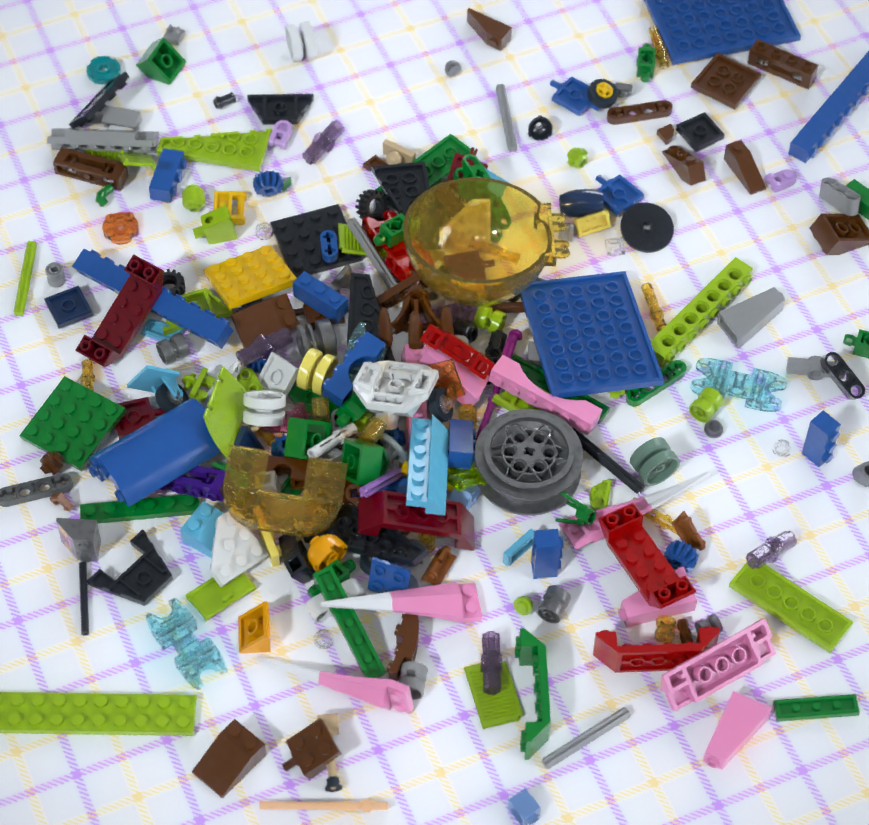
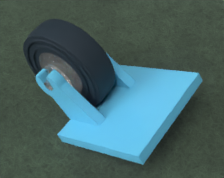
(162, 383)

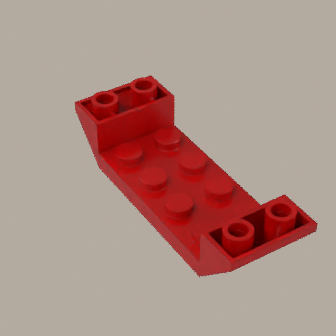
(642, 558)
(649, 656)

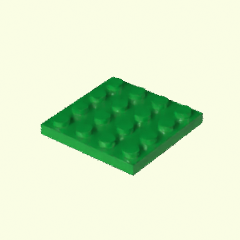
(73, 423)

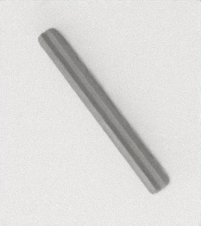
(506, 117)
(371, 252)
(586, 738)

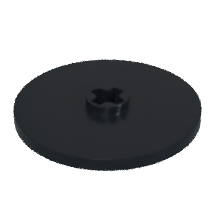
(646, 215)

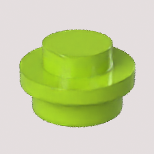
(523, 605)

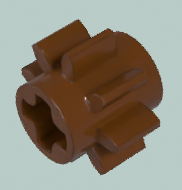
(51, 462)

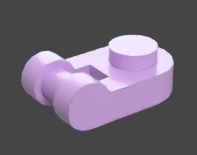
(283, 130)
(781, 179)

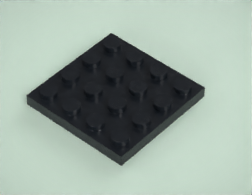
(300, 240)

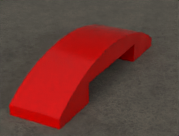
(458, 350)

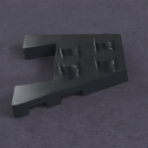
(141, 580)

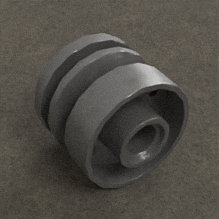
(321, 338)

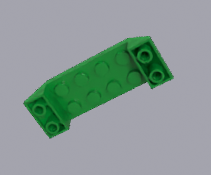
(533, 653)

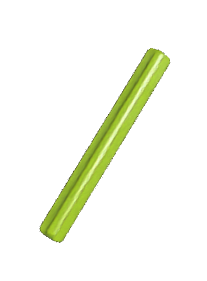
(25, 277)

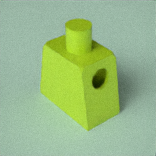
(216, 226)

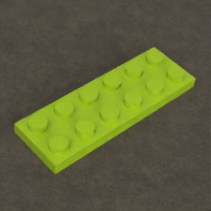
(792, 605)

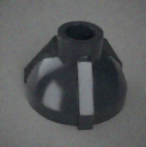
(540, 132)

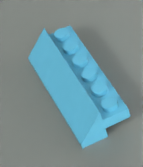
(428, 465)

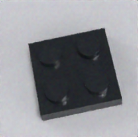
(700, 131)

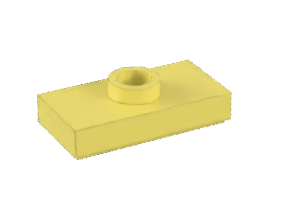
(592, 223)

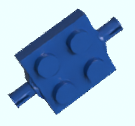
(572, 95)
(619, 193)

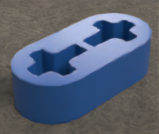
(329, 246)

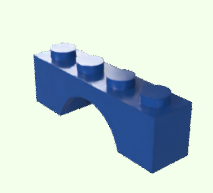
(339, 386)

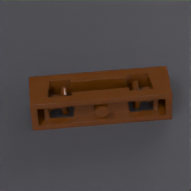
(783, 64)
(90, 168)

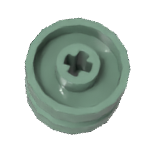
(654, 461)

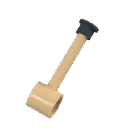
(332, 724)

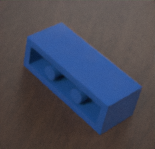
(167, 175)
(320, 297)
(821, 439)
(461, 443)
(546, 553)

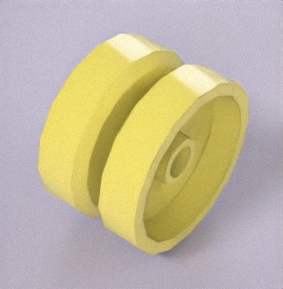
(315, 370)

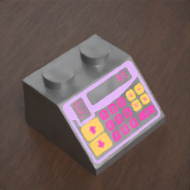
(80, 537)

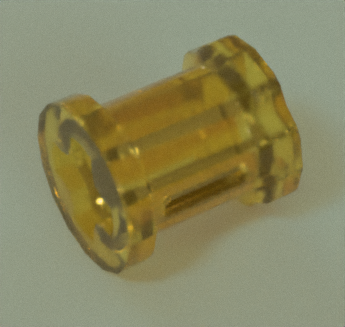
(428, 541)

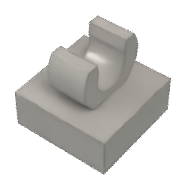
(174, 35)

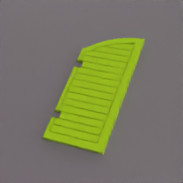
(226, 410)

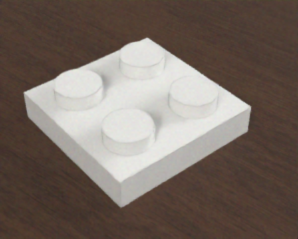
(278, 374)

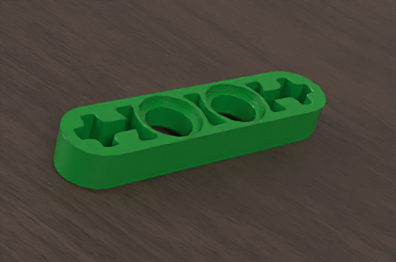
(666, 371)

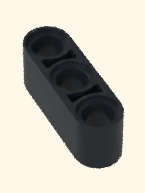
(851, 378)

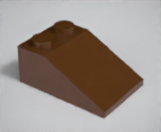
(840, 233)
(265, 319)
(229, 758)

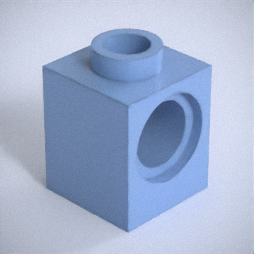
(524, 808)

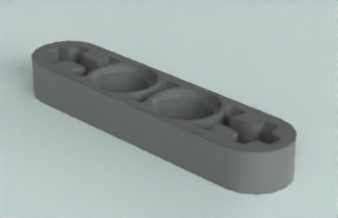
(35, 493)

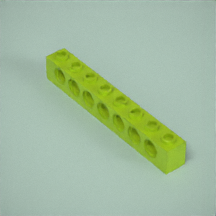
(701, 310)

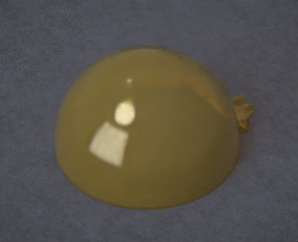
(481, 240)

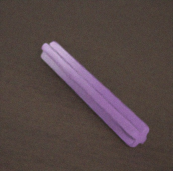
(381, 482)

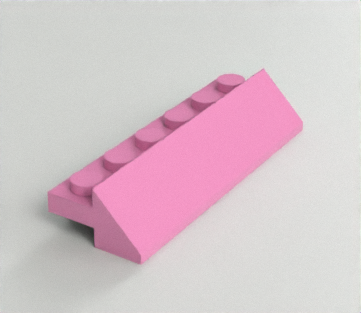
(718, 665)

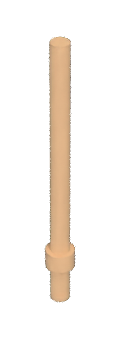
(365, 805)

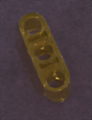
(371, 429)

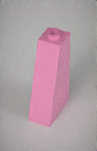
(471, 383)
(636, 611)
(736, 727)

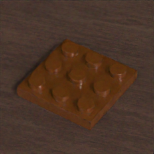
(726, 81)

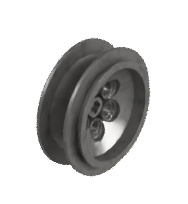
(540, 436)

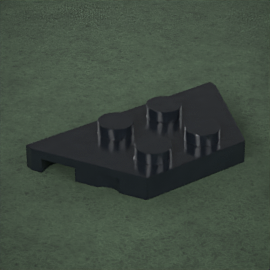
(278, 107)

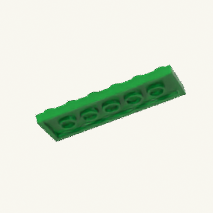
(439, 159)

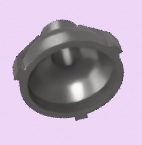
(343, 278)

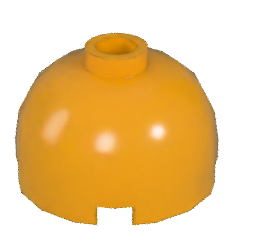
(325, 550)

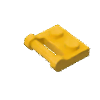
(226, 198)

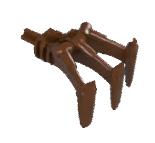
(415, 303)

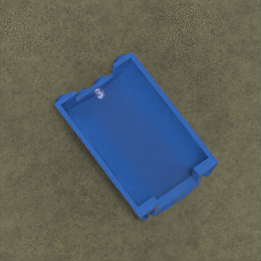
(155, 453)

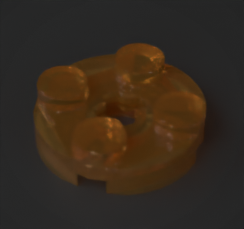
(116, 220)

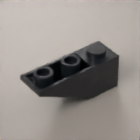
(295, 558)

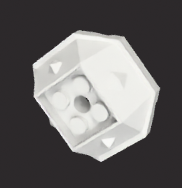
(394, 386)

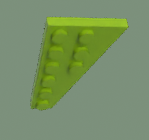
(222, 148)

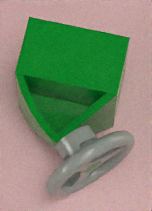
(369, 460)

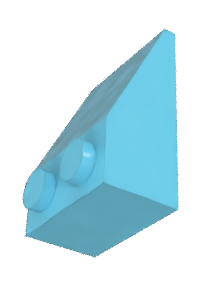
(200, 528)

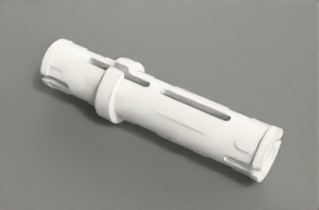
(332, 441)

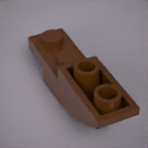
(407, 644)

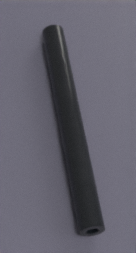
(83, 586)

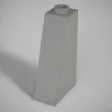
(750, 316)

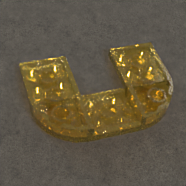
(278, 511)

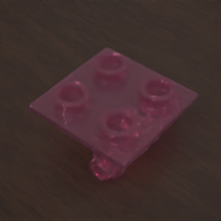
(298, 411)

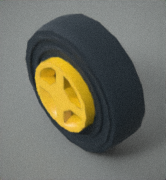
(602, 93)

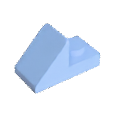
(466, 497)

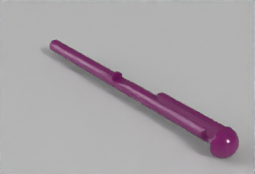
(513, 337)

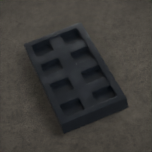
(98, 102)

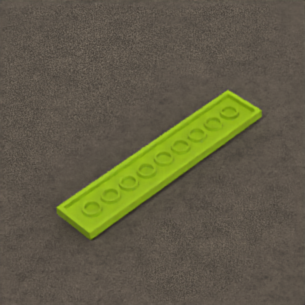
(97, 714)

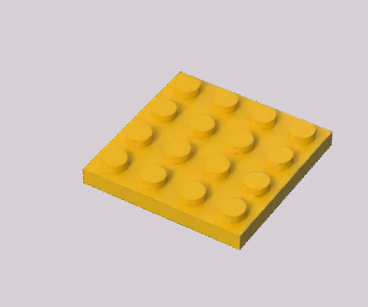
(249, 276)

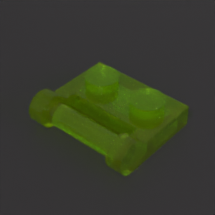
(464, 478)

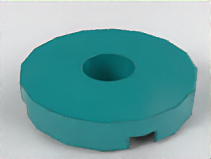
(102, 77)

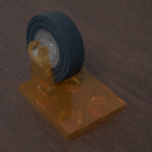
(445, 390)

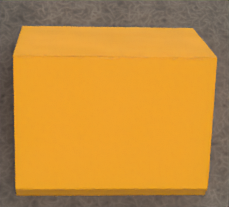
(255, 630)

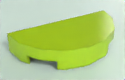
(600, 494)

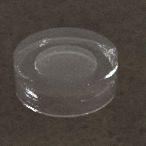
(264, 231)

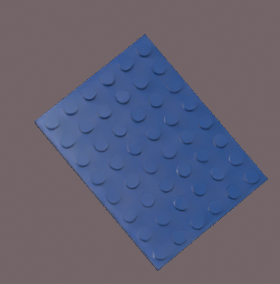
(703, 27)
(590, 335)

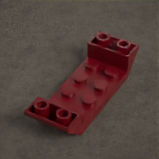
(125, 314)
(390, 511)

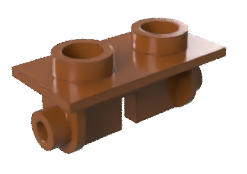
(688, 532)
(439, 566)

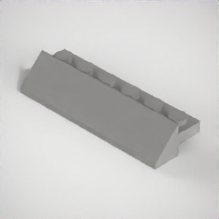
(104, 139)

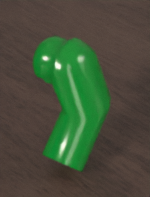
(102, 193)

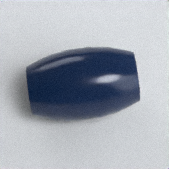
(581, 202)

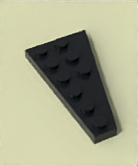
(402, 183)
(364, 308)
(387, 546)

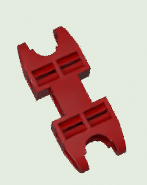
(397, 257)

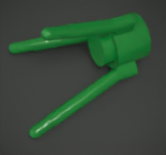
(583, 513)

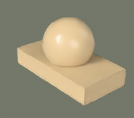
(397, 154)

